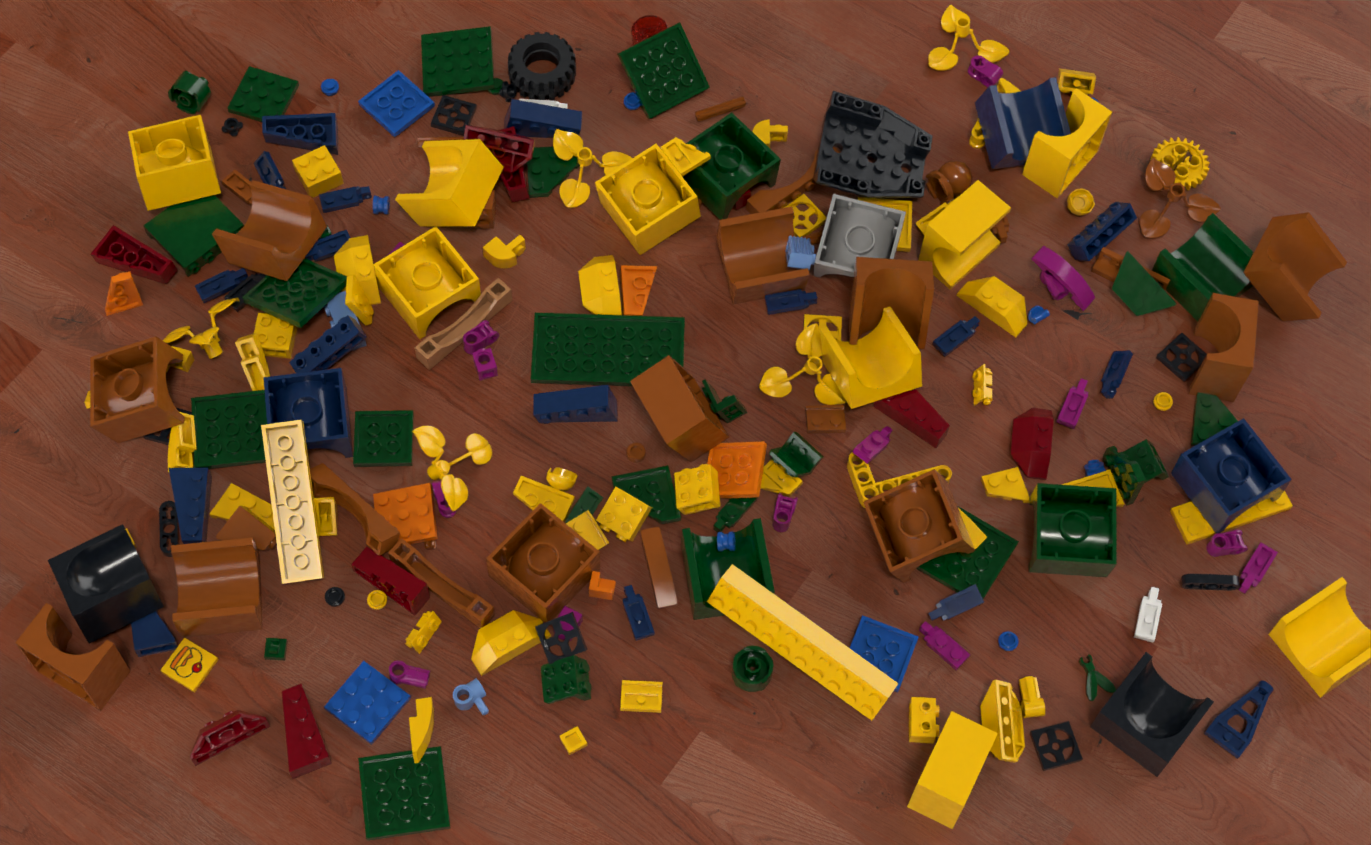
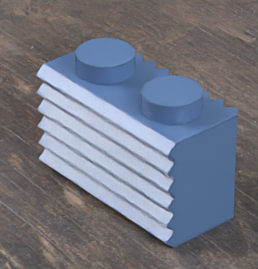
(799, 253)

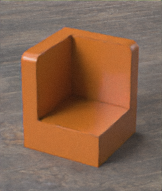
(601, 587)

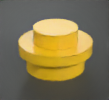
(1163, 401)
(377, 599)

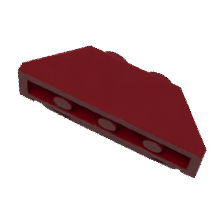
(508, 148)
(1033, 442)
(226, 733)

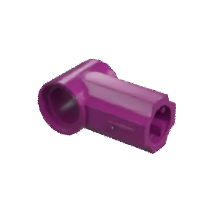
(1055, 288)
(411, 675)

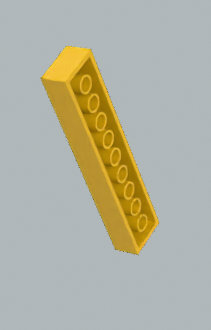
(802, 642)

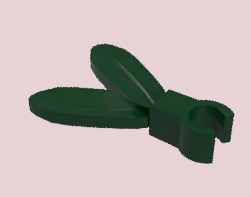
(1095, 678)

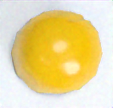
(1080, 202)
(561, 478)

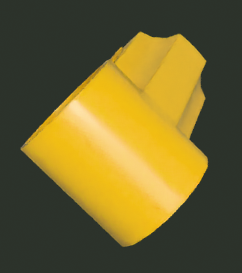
(1031, 702)

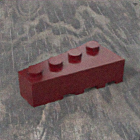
(515, 182)
(130, 255)
(916, 415)
(392, 580)
(303, 739)

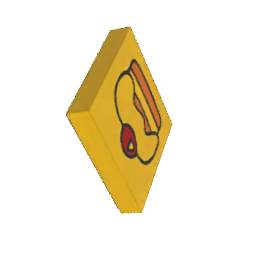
(189, 665)

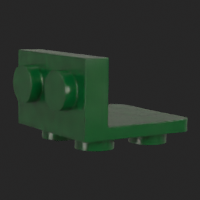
(796, 456)
(566, 679)

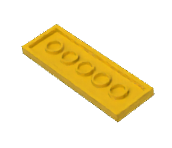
(1195, 527)

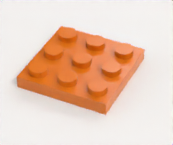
(739, 468)
(409, 511)

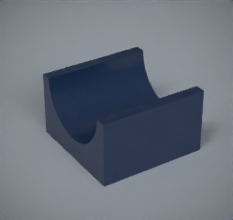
(1014, 119)
(318, 401)
(1229, 474)

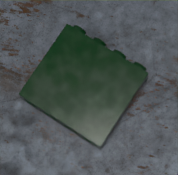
(188, 228)

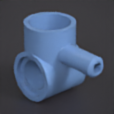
(475, 692)

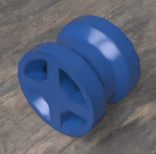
(381, 205)
(726, 541)

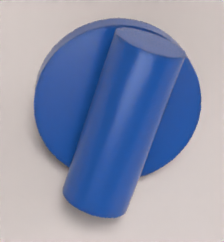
(1037, 314)
(1094, 467)

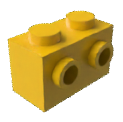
(1070, 80)
(923, 720)

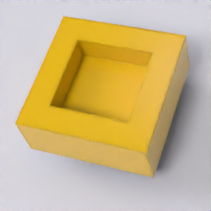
(573, 740)

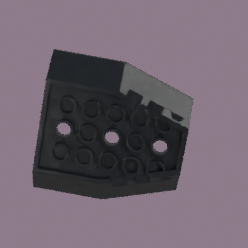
(873, 131)

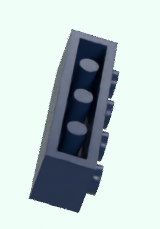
(1102, 231)
(329, 347)

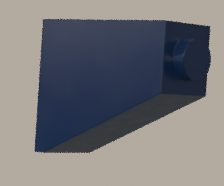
(152, 636)

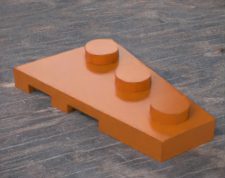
(635, 288)
(122, 294)

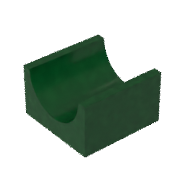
(735, 164)
(1205, 265)
(1074, 530)
(707, 565)

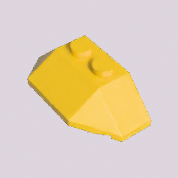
(357, 259)
(600, 286)
(997, 303)
(505, 640)
(1003, 715)

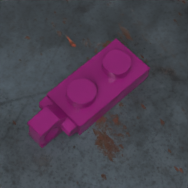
(1073, 405)
(873, 444)
(1257, 566)
(944, 645)

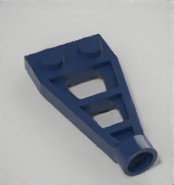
(1227, 736)

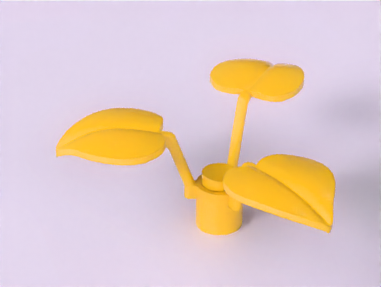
(958, 21)
(570, 144)
(206, 338)
(775, 380)
(431, 442)

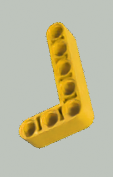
(874, 489)

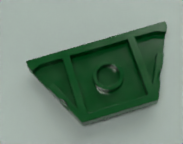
(1139, 288)

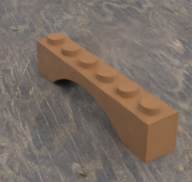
(439, 345)

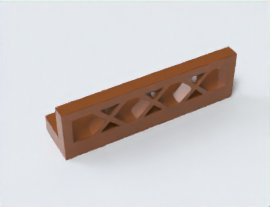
(1109, 268)

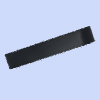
(163, 522)
(1210, 582)

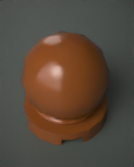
(949, 181)

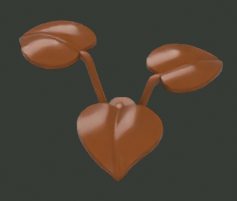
(1162, 176)

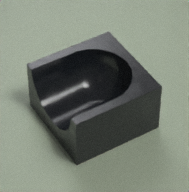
(105, 583)
(1149, 717)

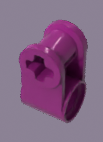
(985, 72)
(482, 336)
(441, 501)
(784, 510)
(1230, 543)

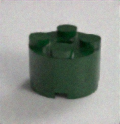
(190, 92)
(752, 680)

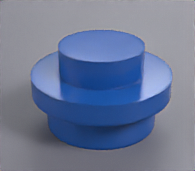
(330, 87)
(631, 101)
(1008, 641)

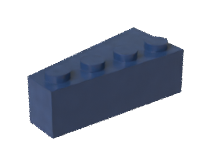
(541, 120)
(302, 131)
(192, 502)

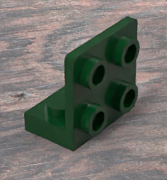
(727, 409)
(1148, 460)

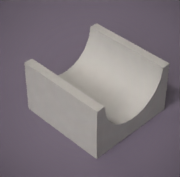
(855, 231)

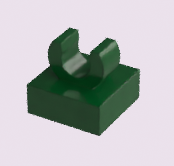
(275, 649)

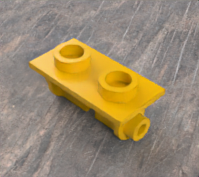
(982, 378)
(428, 625)

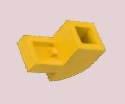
(768, 132)
(504, 255)

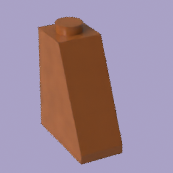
(247, 525)

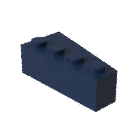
(576, 405)

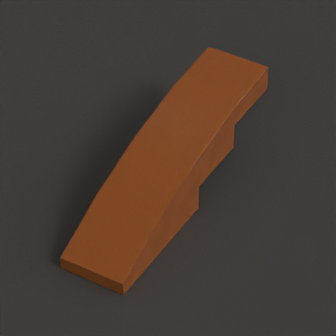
(658, 567)

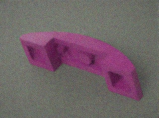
(1066, 275)

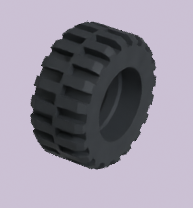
(542, 47)

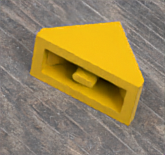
(326, 516)

